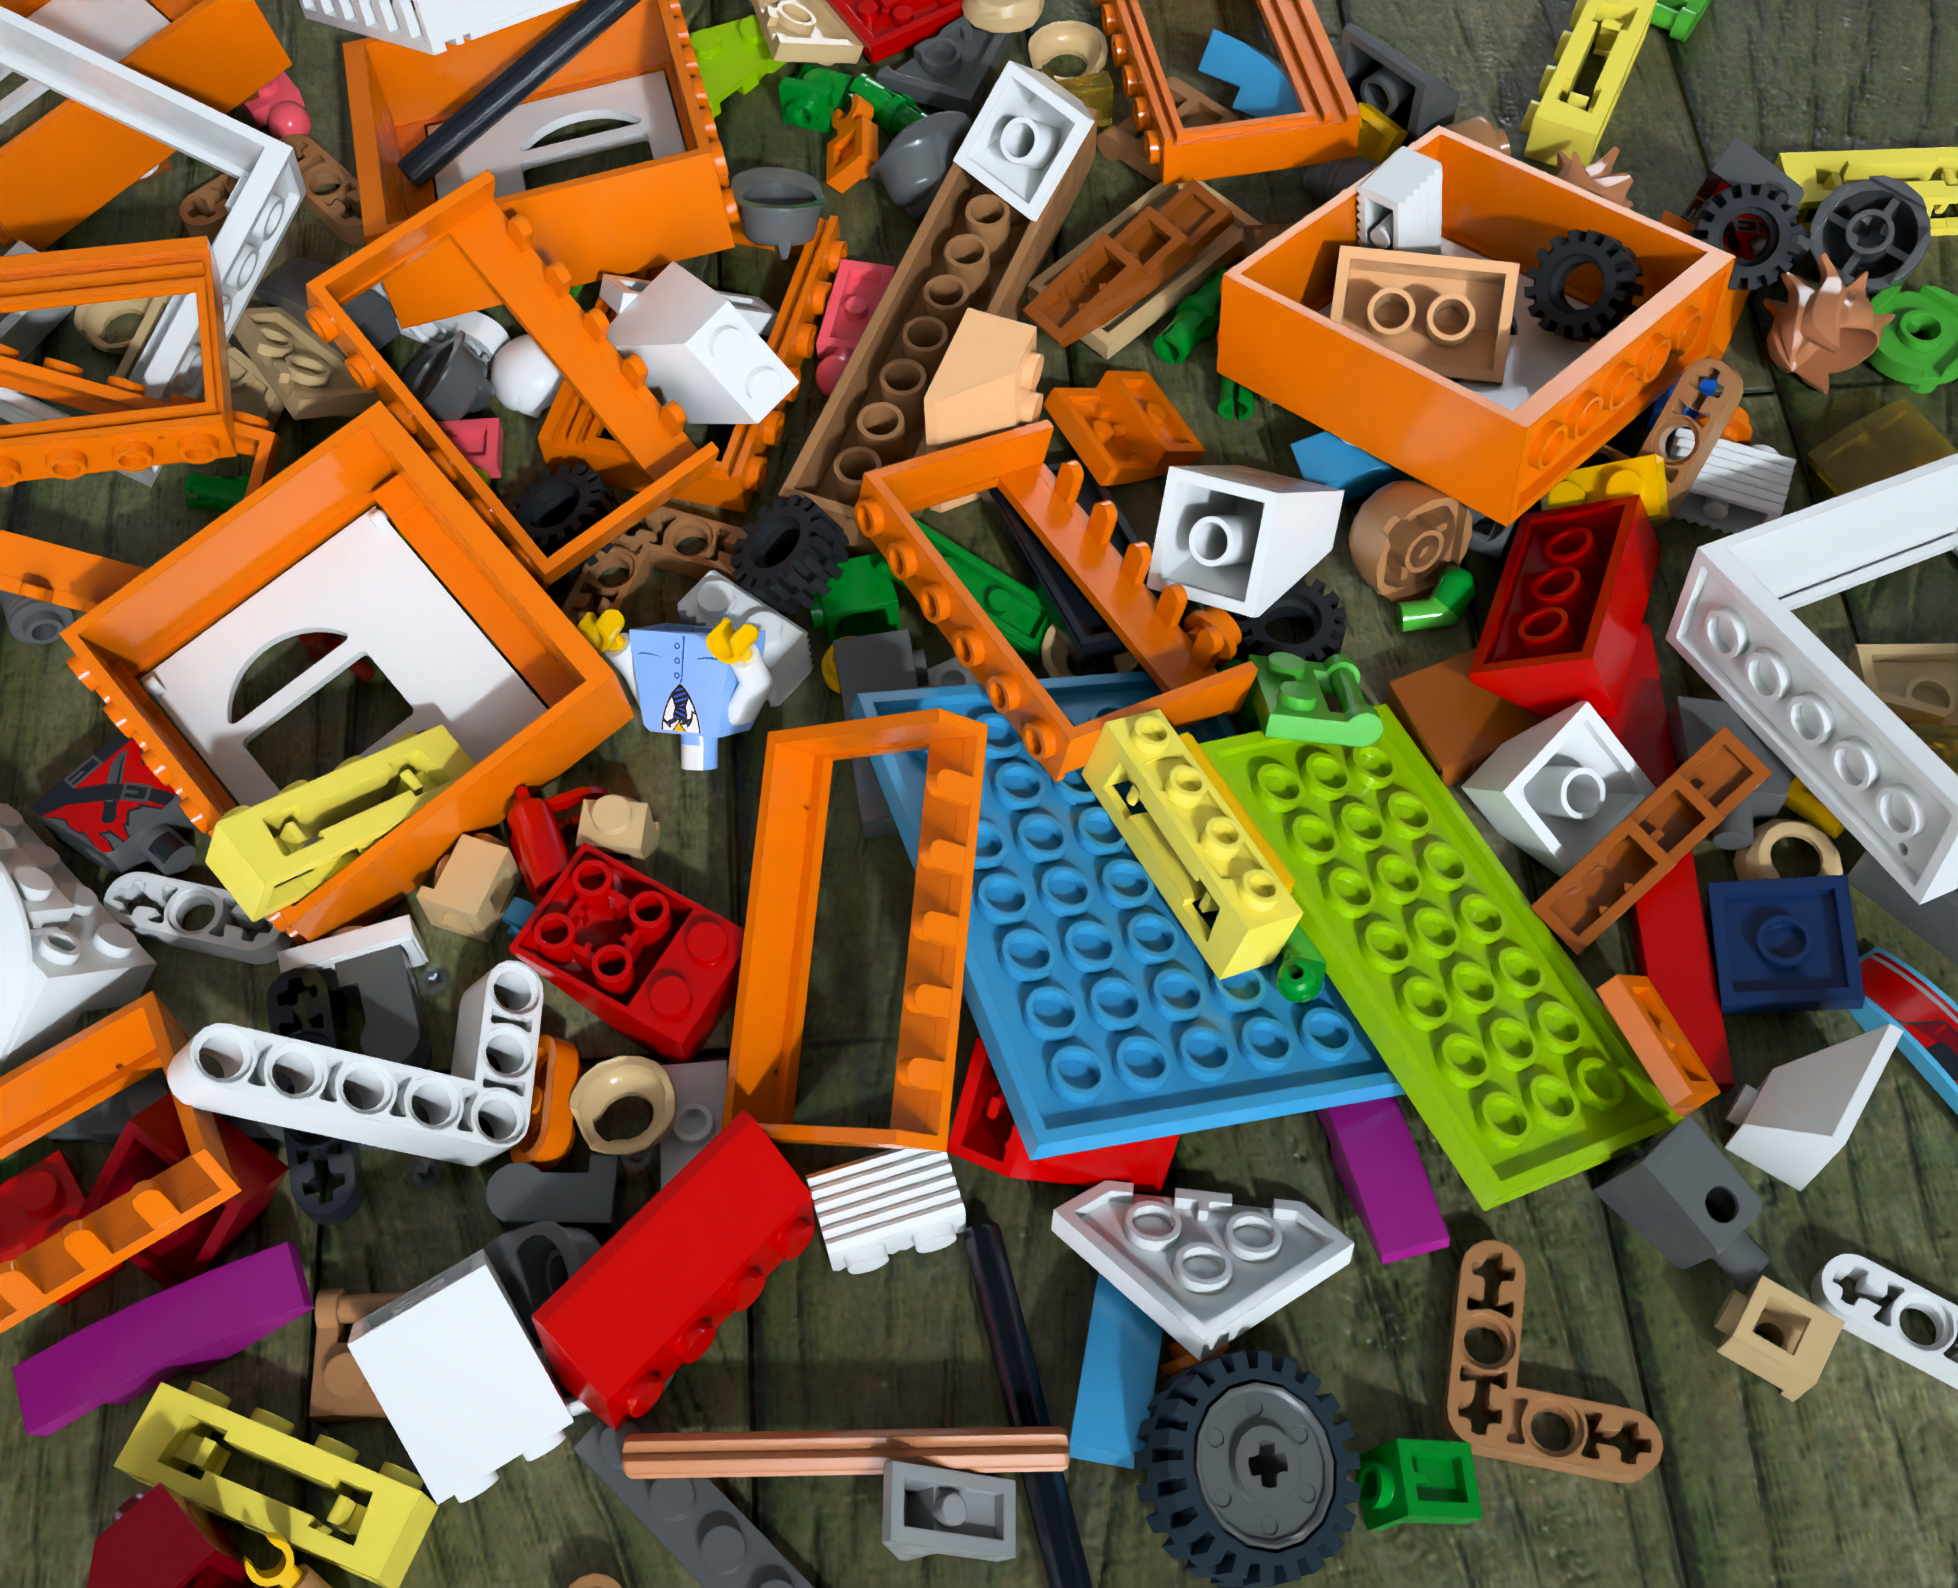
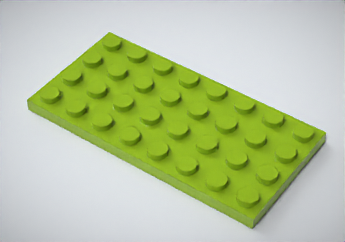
(1445, 962)

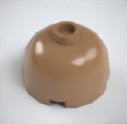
(1408, 538)

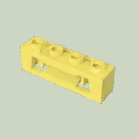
(1561, 116)
(1926, 170)
(265, 842)
(1191, 844)
(177, 1434)

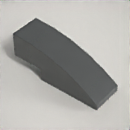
(288, 290)

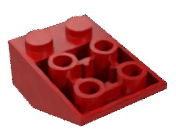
(634, 954)
(989, 1137)

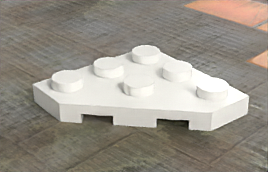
(1200, 1260)

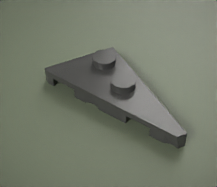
(950, 68)

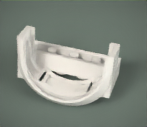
(56, 948)

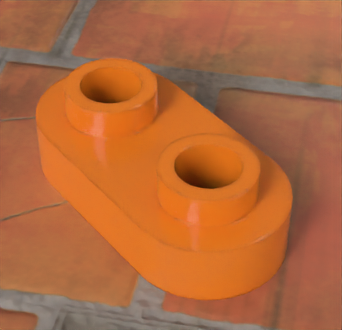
(551, 1121)

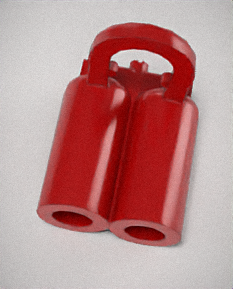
(538, 837)

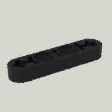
(302, 1154)

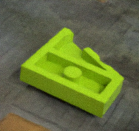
(732, 59)

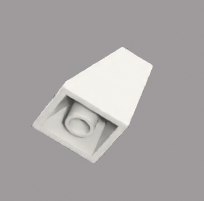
(700, 351)
(1240, 534)
(460, 1379)

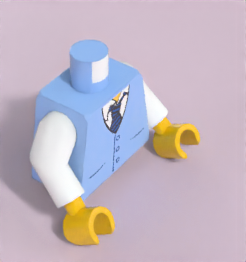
(688, 678)

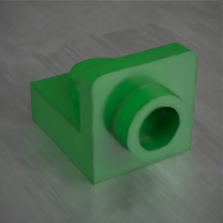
(814, 97)
(1418, 1484)

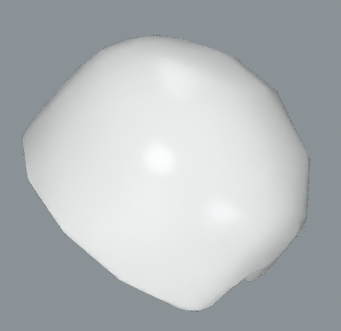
(524, 377)

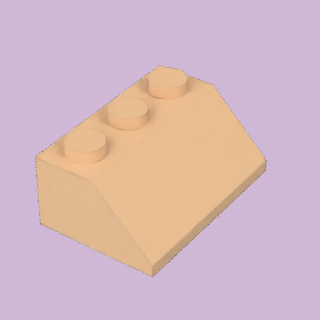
(1430, 308)
(983, 385)

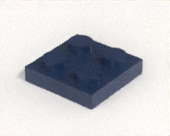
(1784, 945)

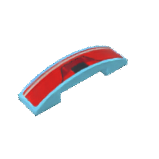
(1918, 1007)

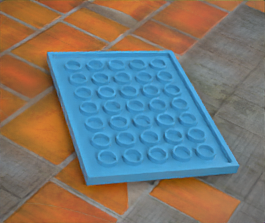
(1085, 974)

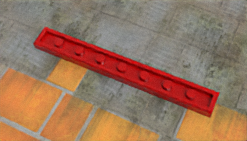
(1670, 916)

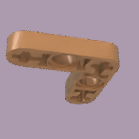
(316, 169)
(1683, 472)
(643, 552)
(1515, 1406)

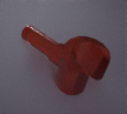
(323, 643)

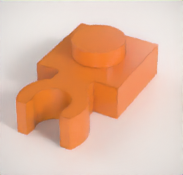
(854, 147)

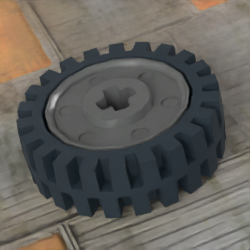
(1247, 1470)

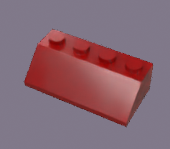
(1569, 607)
(676, 1273)

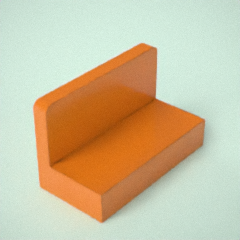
(1658, 1042)

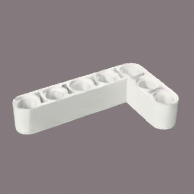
(384, 1085)

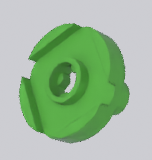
(1909, 359)

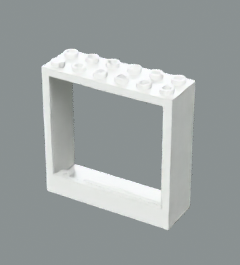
(257, 209)
(1799, 695)

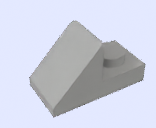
(947, 1513)

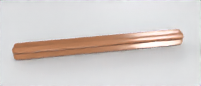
(843, 1451)

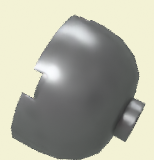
(1874, 229)

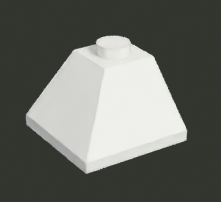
(1025, 138)
(1559, 787)
(1809, 1107)

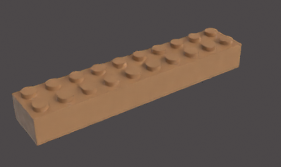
(963, 256)

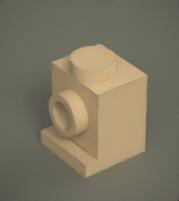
(621, 827)
(472, 887)
(1798, 1327)

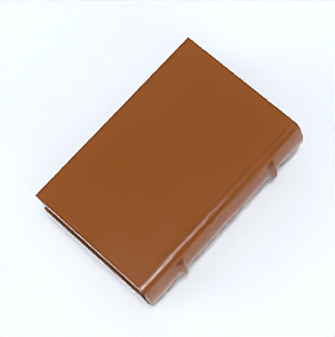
(1453, 718)

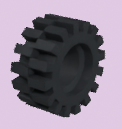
(1777, 218)
(1550, 279)
(564, 508)
(790, 554)
(1304, 606)

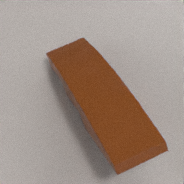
(1133, 264)
(1651, 840)

